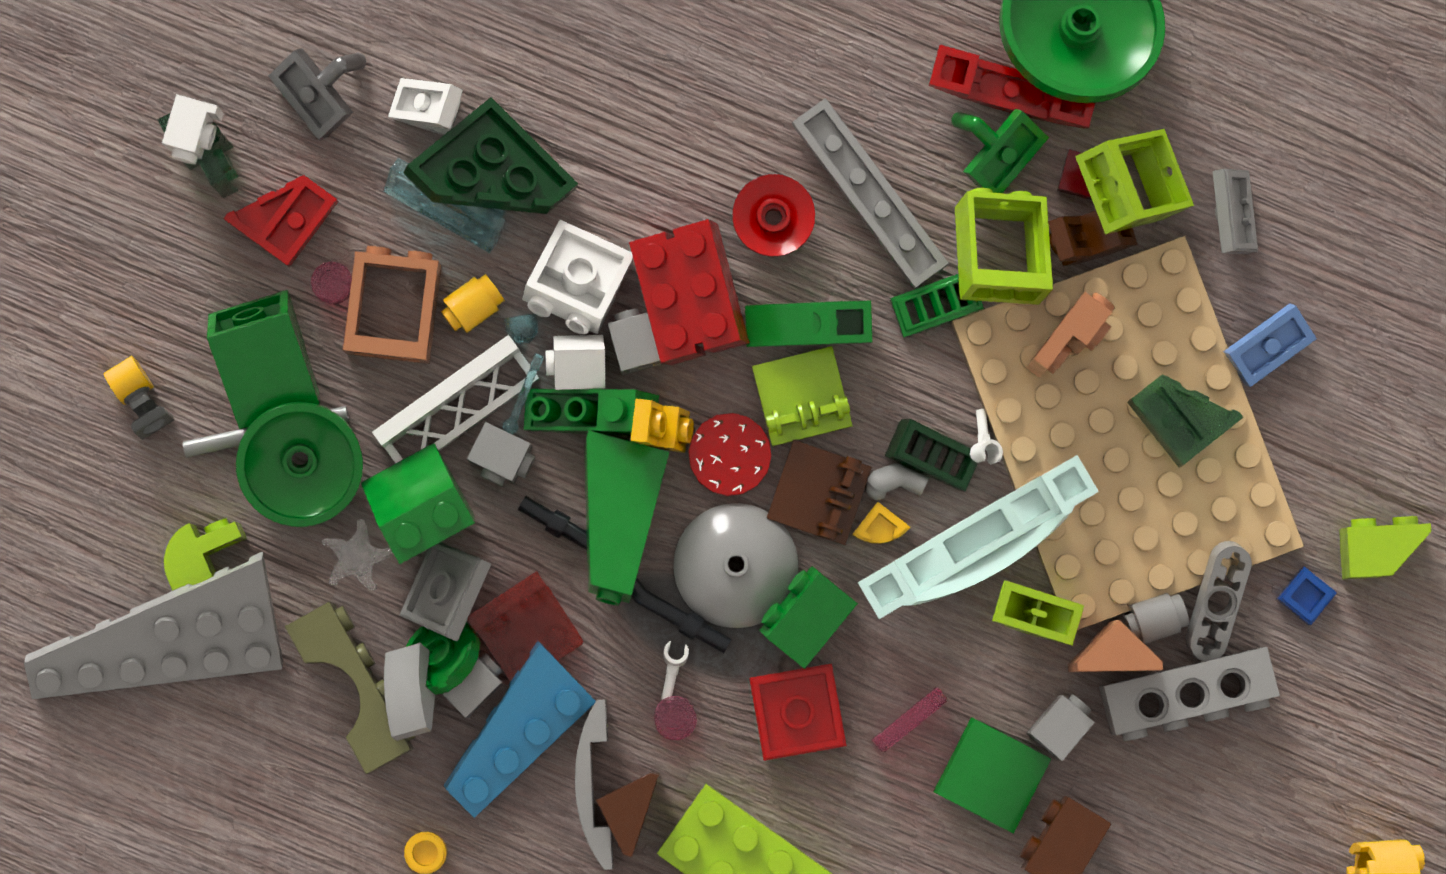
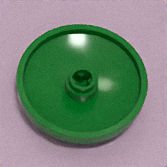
(1083, 46)

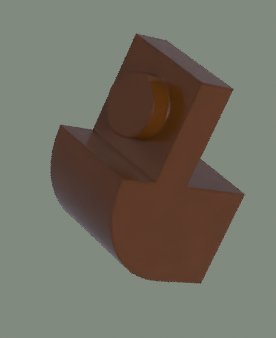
(1083, 239)

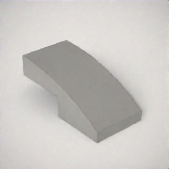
(406, 695)

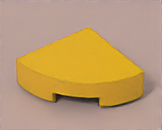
(880, 526)

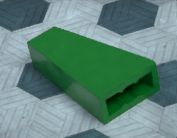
(620, 504)

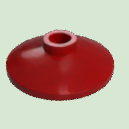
(777, 194)

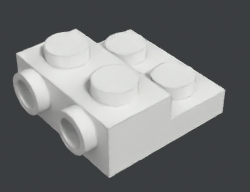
(577, 278)

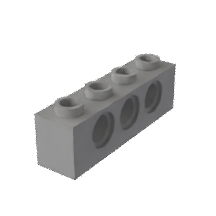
(1250, 667)

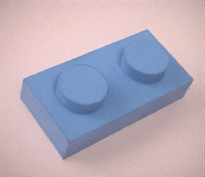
(1270, 345)

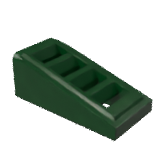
(901, 439)

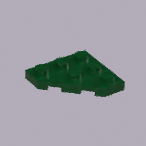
(490, 165)

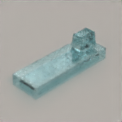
(474, 224)

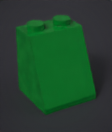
(261, 356)
(417, 503)

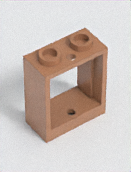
(390, 348)

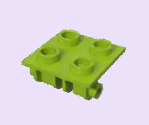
(802, 396)

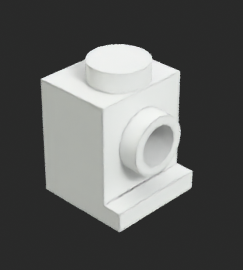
(191, 129)

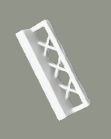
(448, 391)

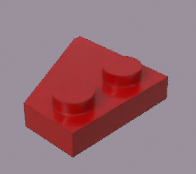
(285, 218)

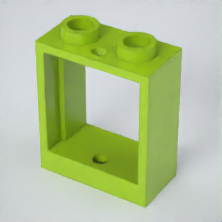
(1114, 189)
(1001, 285)

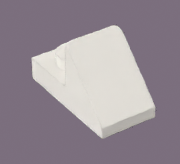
(426, 105)

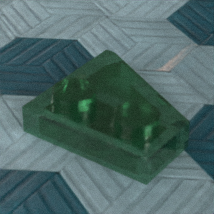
(1181, 418)

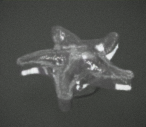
(356, 557)

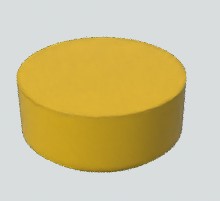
(425, 852)

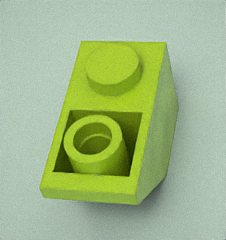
(1379, 550)

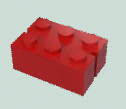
(689, 292)

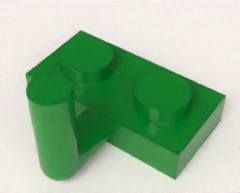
(1003, 151)

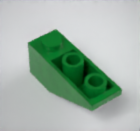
(809, 323)
(583, 410)

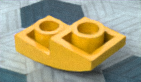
(661, 426)

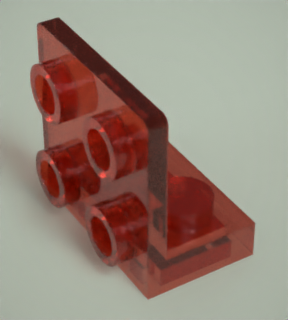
(519, 619)

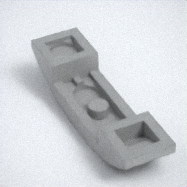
(598, 837)

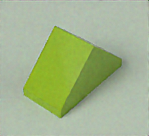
(1037, 613)

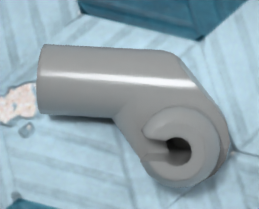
(892, 477)

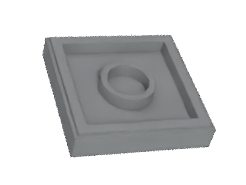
(445, 590)

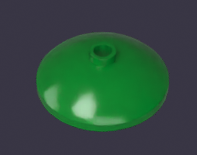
(291, 491)

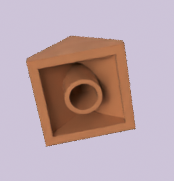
(1115, 650)

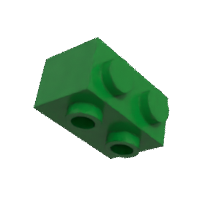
(806, 616)

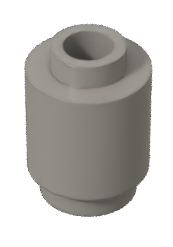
(1157, 617)

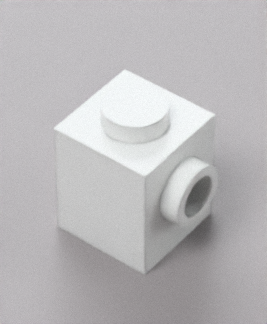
(577, 362)

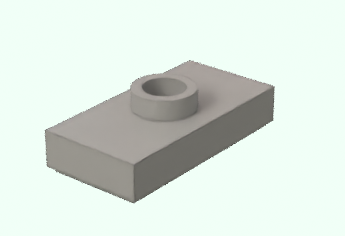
(1235, 211)

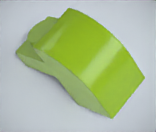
(188, 552)

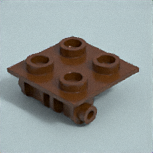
(819, 492)

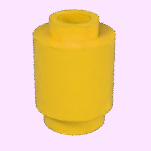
(471, 303)

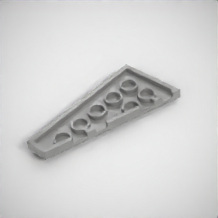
(182, 636)

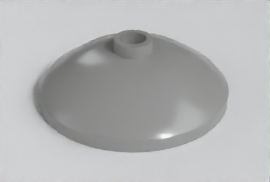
(703, 570)

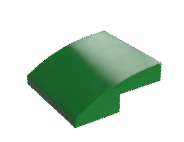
(992, 775)

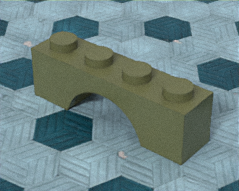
(326, 638)

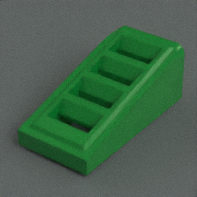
(947, 284)

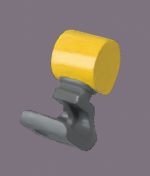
(132, 387)

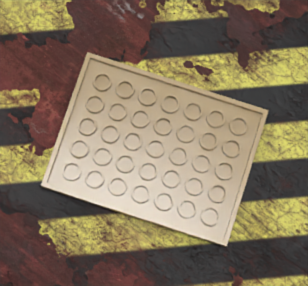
(1150, 519)

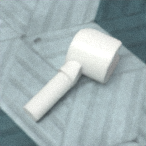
(984, 443)
(672, 670)

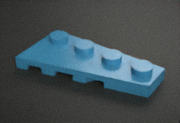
(526, 722)

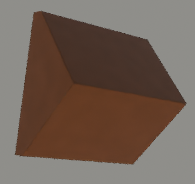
(627, 809)

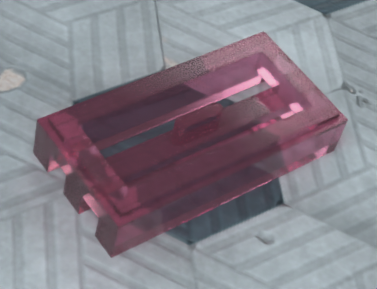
(909, 720)

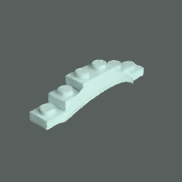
(981, 542)

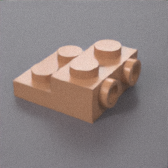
(1079, 329)

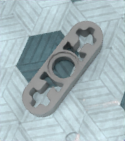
(1238, 576)

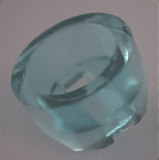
(522, 328)

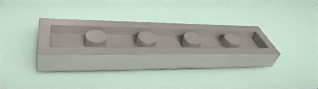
(870, 193)

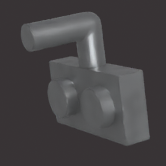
(312, 91)

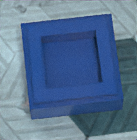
(1306, 595)

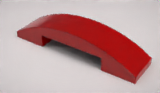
(1002, 89)

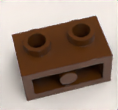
(1066, 841)

